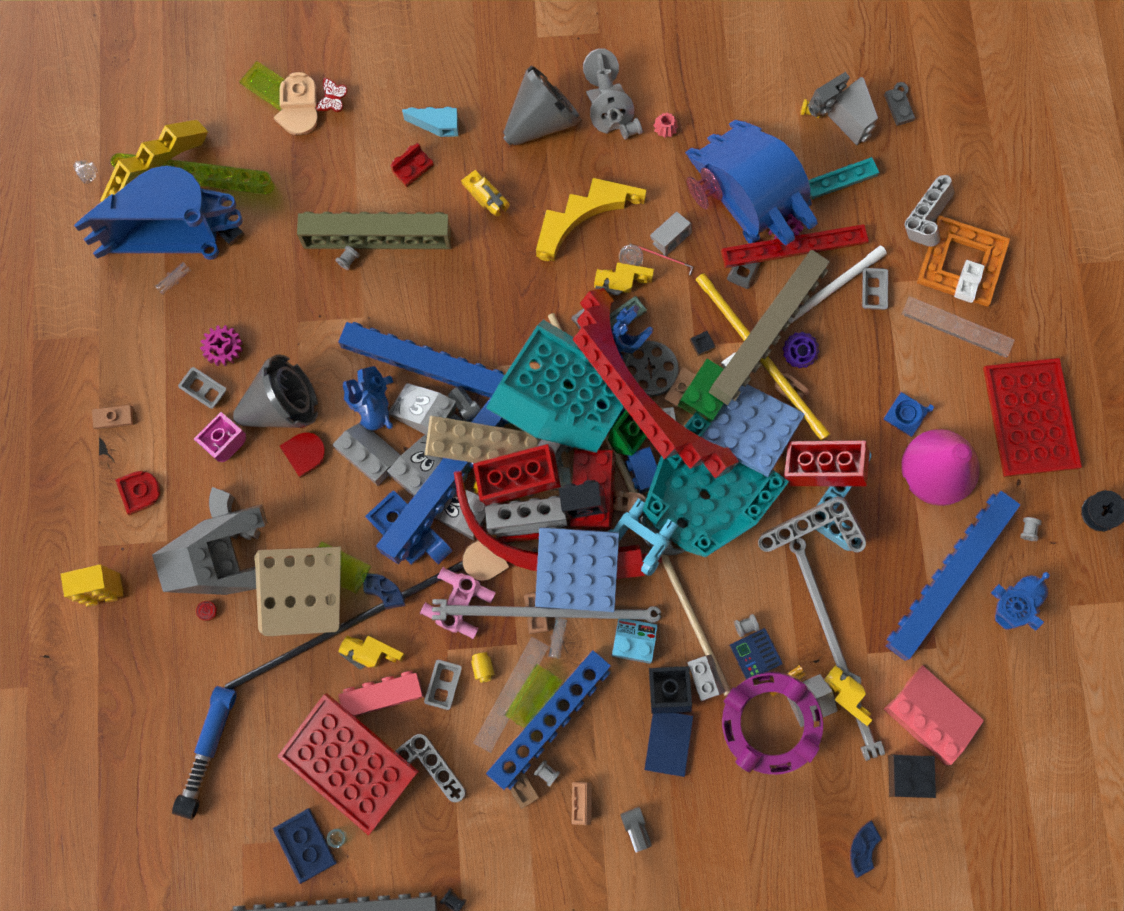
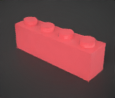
(382, 695)

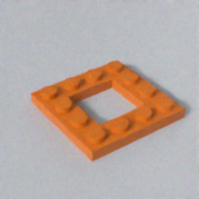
(951, 230)

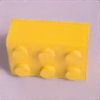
(92, 585)

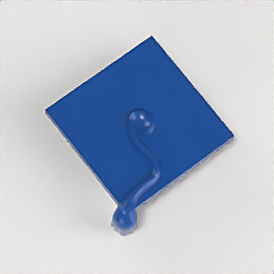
(907, 414)

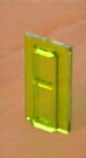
(263, 83)
(351, 570)
(533, 696)

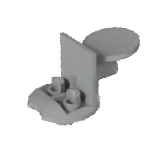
(601, 70)

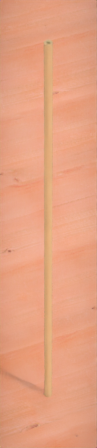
(665, 559)

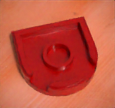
(304, 452)
(138, 491)

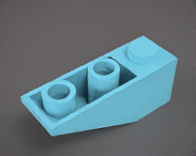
(438, 121)

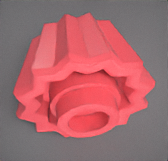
(665, 125)

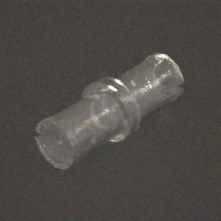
(172, 278)
(557, 638)

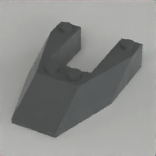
(205, 556)

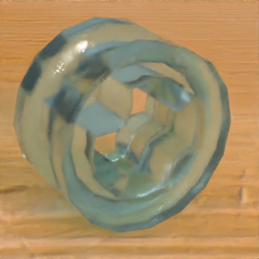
(342, 834)

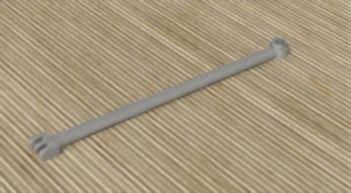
(539, 612)
(870, 744)

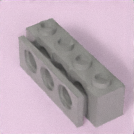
(518, 523)

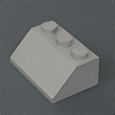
(367, 452)

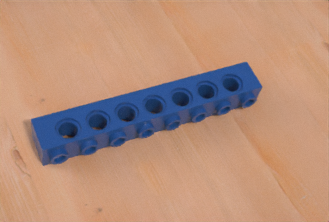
(593, 663)

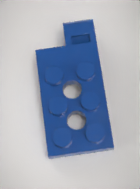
(429, 542)

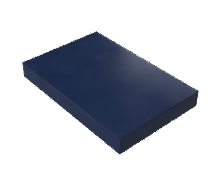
(668, 743)
(304, 845)

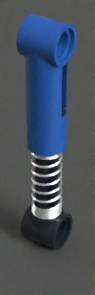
(221, 703)

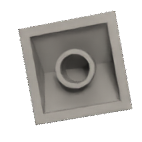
(823, 694)

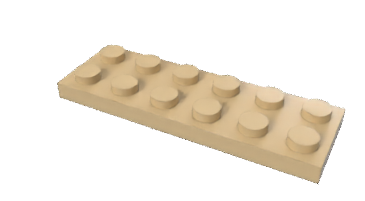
(473, 441)

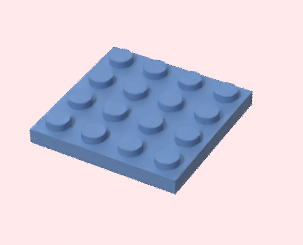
(754, 428)
(577, 569)

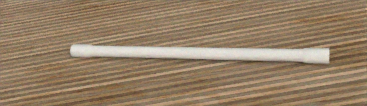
(870, 259)

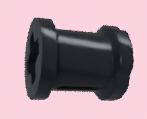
(453, 901)

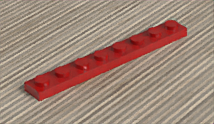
(802, 245)

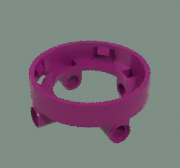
(746, 755)

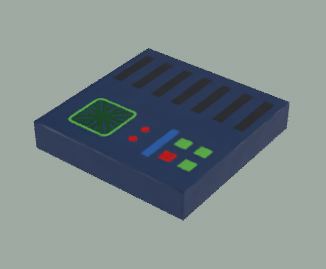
(755, 654)

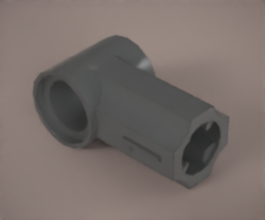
(467, 408)
(634, 824)

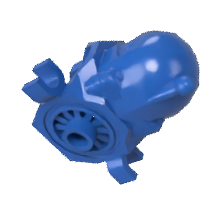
(624, 341)
(369, 398)
(1013, 612)

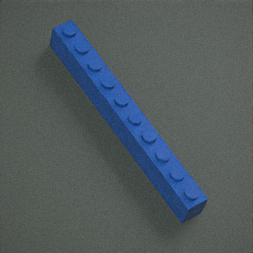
(420, 359)
(429, 500)
(952, 576)

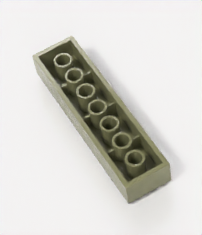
(374, 230)

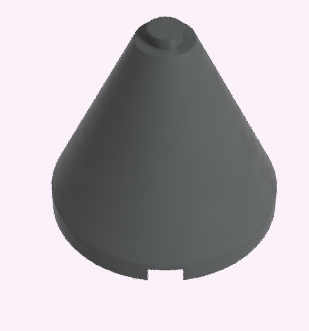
(538, 110)
(278, 397)

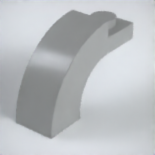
(220, 504)

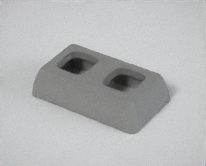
(881, 291)
(208, 384)
(436, 683)

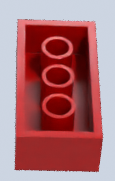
(827, 463)
(601, 468)
(517, 475)

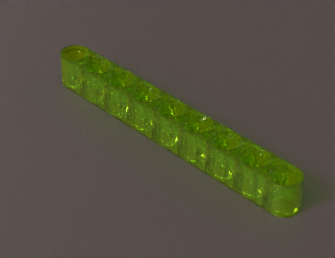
(220, 173)

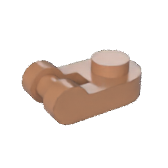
(802, 391)
(632, 498)

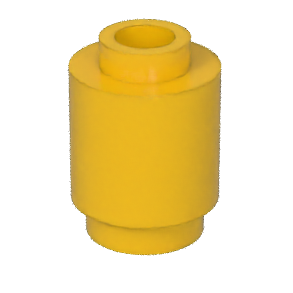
(482, 667)

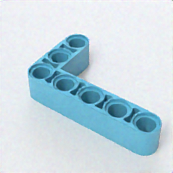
(826, 529)

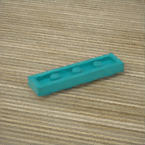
(843, 178)

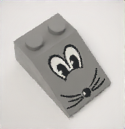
(417, 405)
(414, 467)
(453, 517)

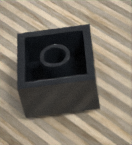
(582, 499)
(670, 690)
(912, 776)

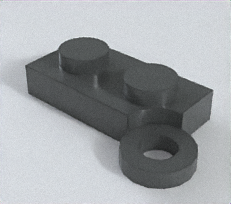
(899, 104)

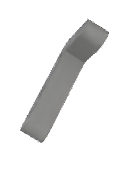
(814, 523)

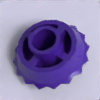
(801, 350)

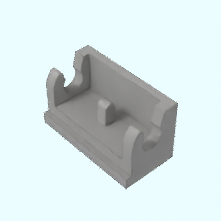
(671, 233)

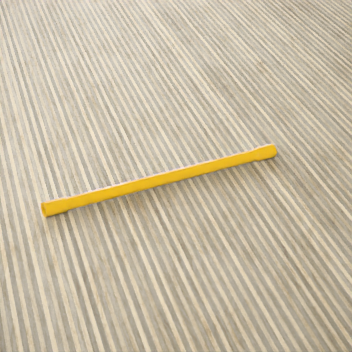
(816, 425)

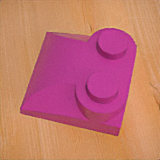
(221, 438)

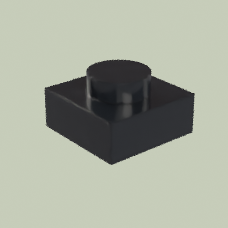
(231, 235)
(702, 343)

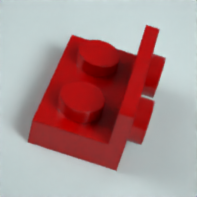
(411, 164)

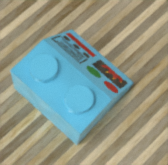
(634, 640)

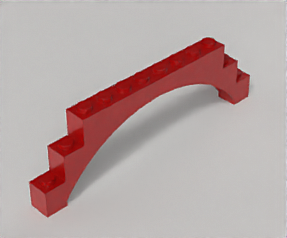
(663, 431)

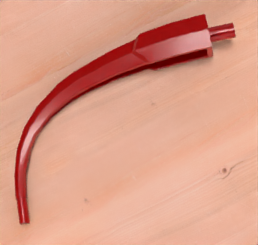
(629, 557)

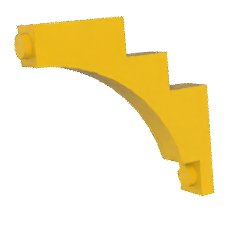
(152, 154)
(601, 198)

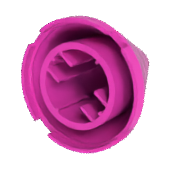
(940, 467)

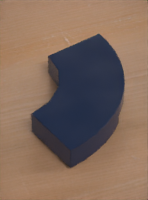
(385, 589)
(862, 849)

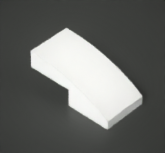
(969, 281)

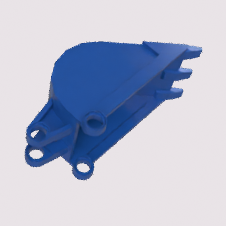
(757, 180)
(160, 214)

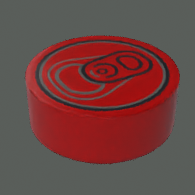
(206, 611)

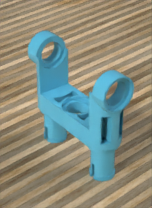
(660, 540)

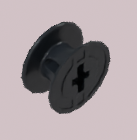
(1094, 505)

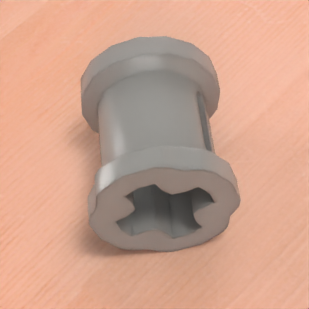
(630, 128)
(347, 257)
(1030, 529)
(746, 625)
(547, 773)

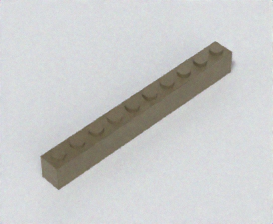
(768, 328)

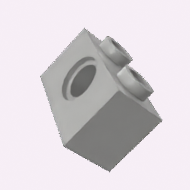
(706, 677)

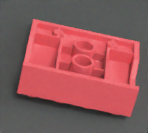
(934, 716)

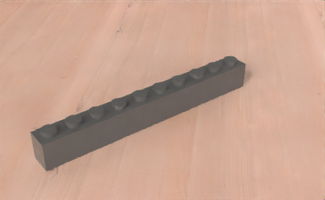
(404, 902)

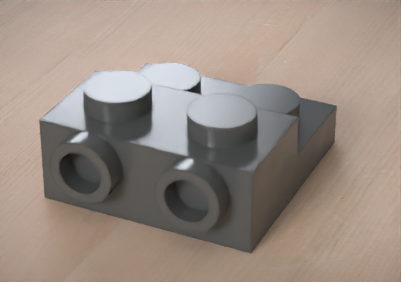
(826, 95)

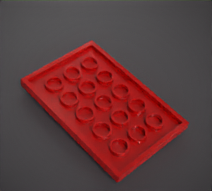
(1031, 417)
(347, 764)

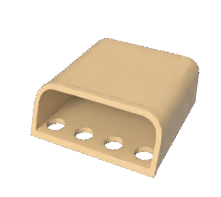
(298, 591)

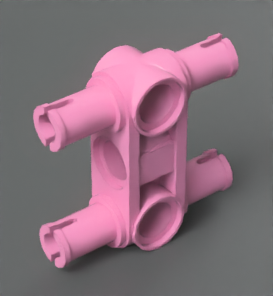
(459, 597)

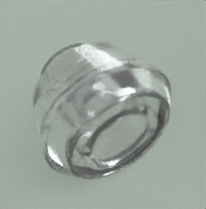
(85, 171)
(631, 255)

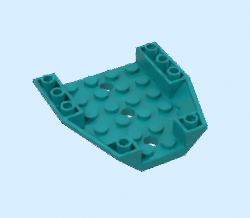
(541, 403)
(734, 502)

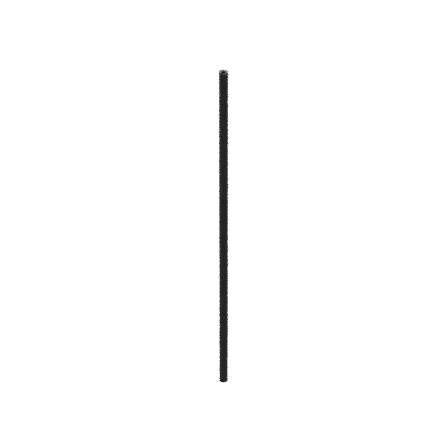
(342, 627)

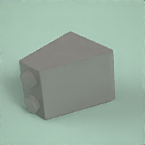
(855, 112)

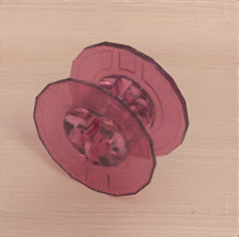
(710, 184)

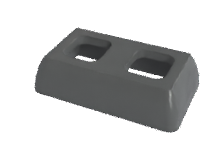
(742, 281)

